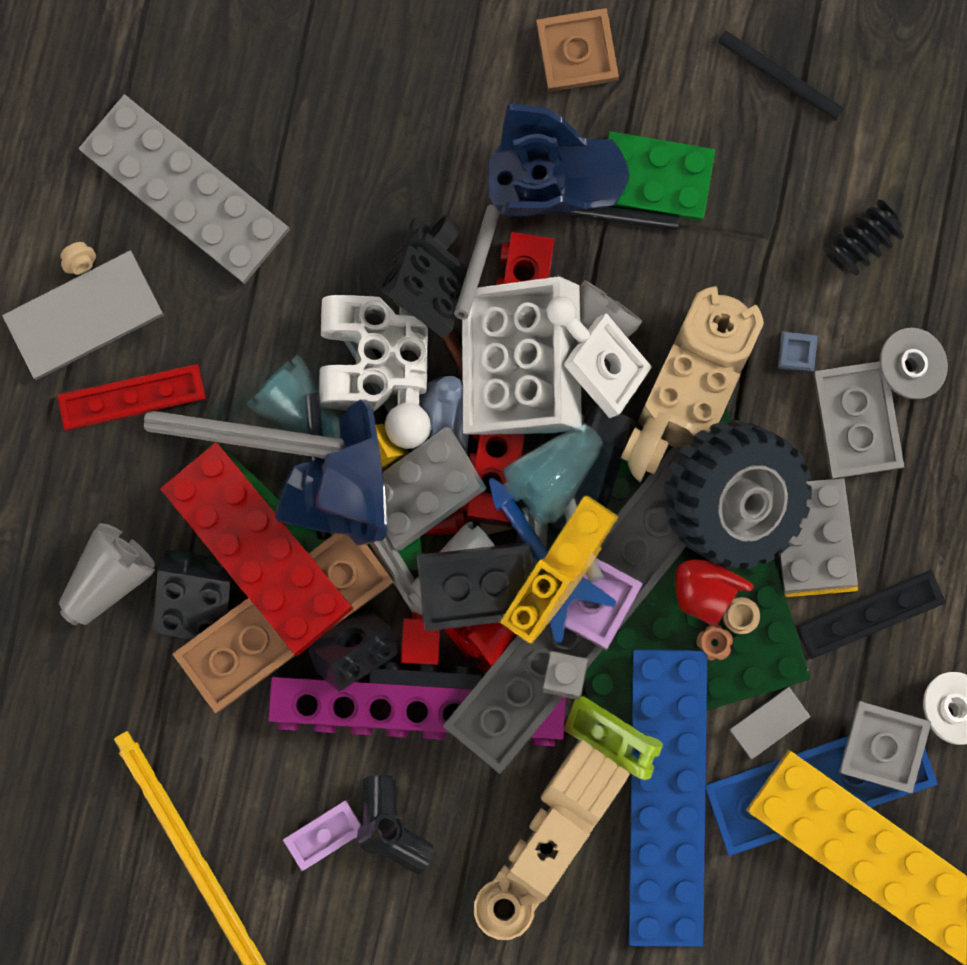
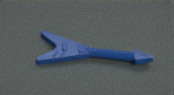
(584, 590)

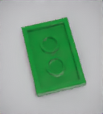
(665, 176)

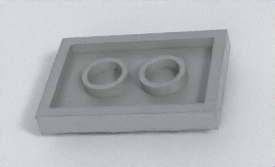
(857, 420)
(428, 487)
(824, 549)

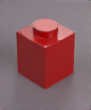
(420, 645)

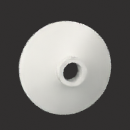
(946, 691)

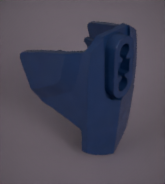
(576, 169)
(344, 488)

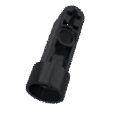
(601, 478)

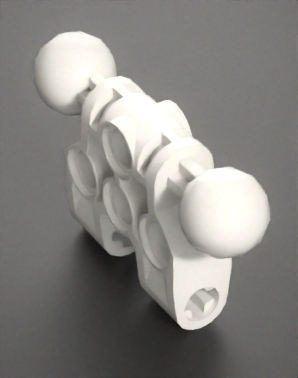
(342, 385)

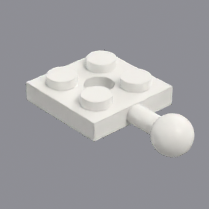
(586, 362)

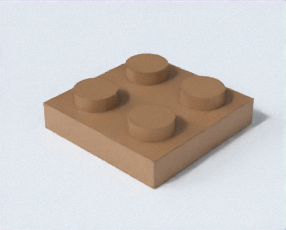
(577, 50)

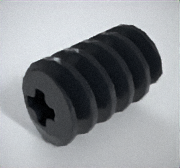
(864, 238)

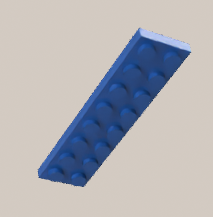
(669, 806)

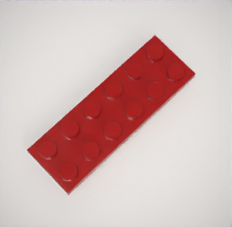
(257, 549)

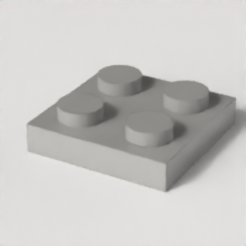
(885, 747)

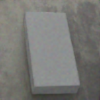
(769, 723)

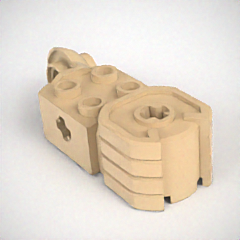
(694, 378)
(577, 800)

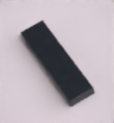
(871, 614)

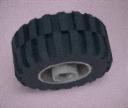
(737, 494)

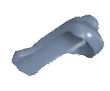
(445, 406)

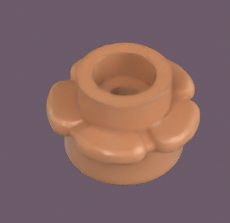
(724, 640)

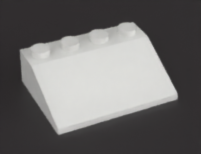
(517, 359)

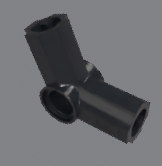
(381, 815)

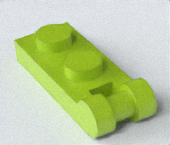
(613, 737)

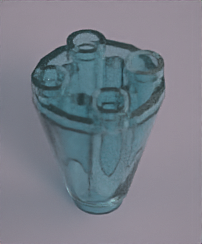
(553, 473)

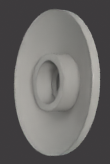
(924, 355)

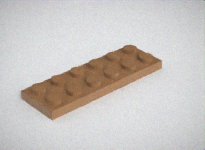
(246, 649)

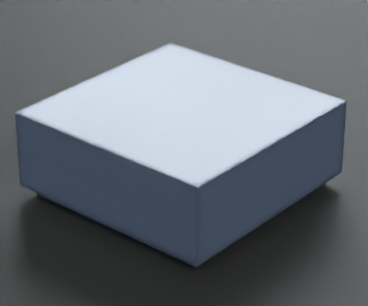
(797, 352)

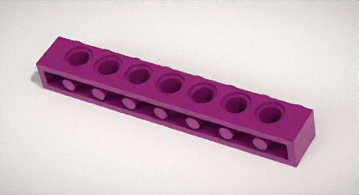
(288, 691)

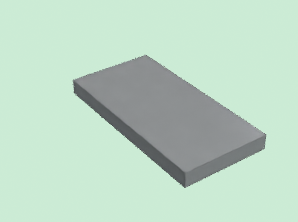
(83, 315)

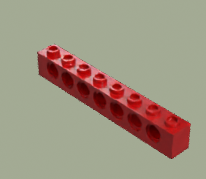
(535, 254)

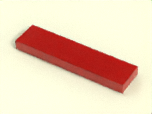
(131, 397)

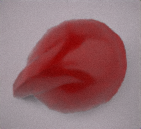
(707, 589)

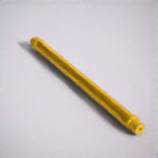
(188, 850)

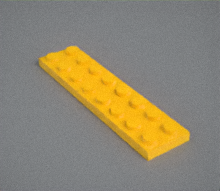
(866, 851)

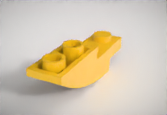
(560, 570)

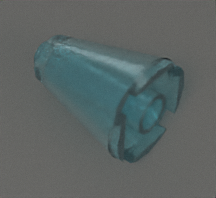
(283, 400)

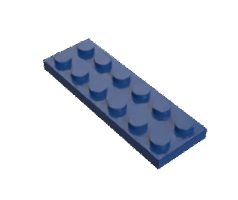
(733, 794)

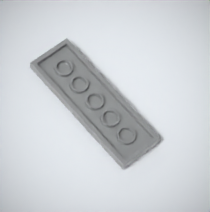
(184, 189)

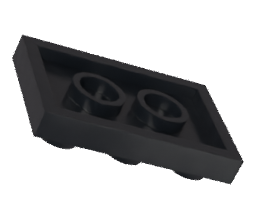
(471, 584)

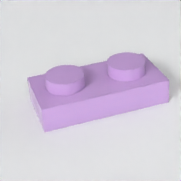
(323, 835)

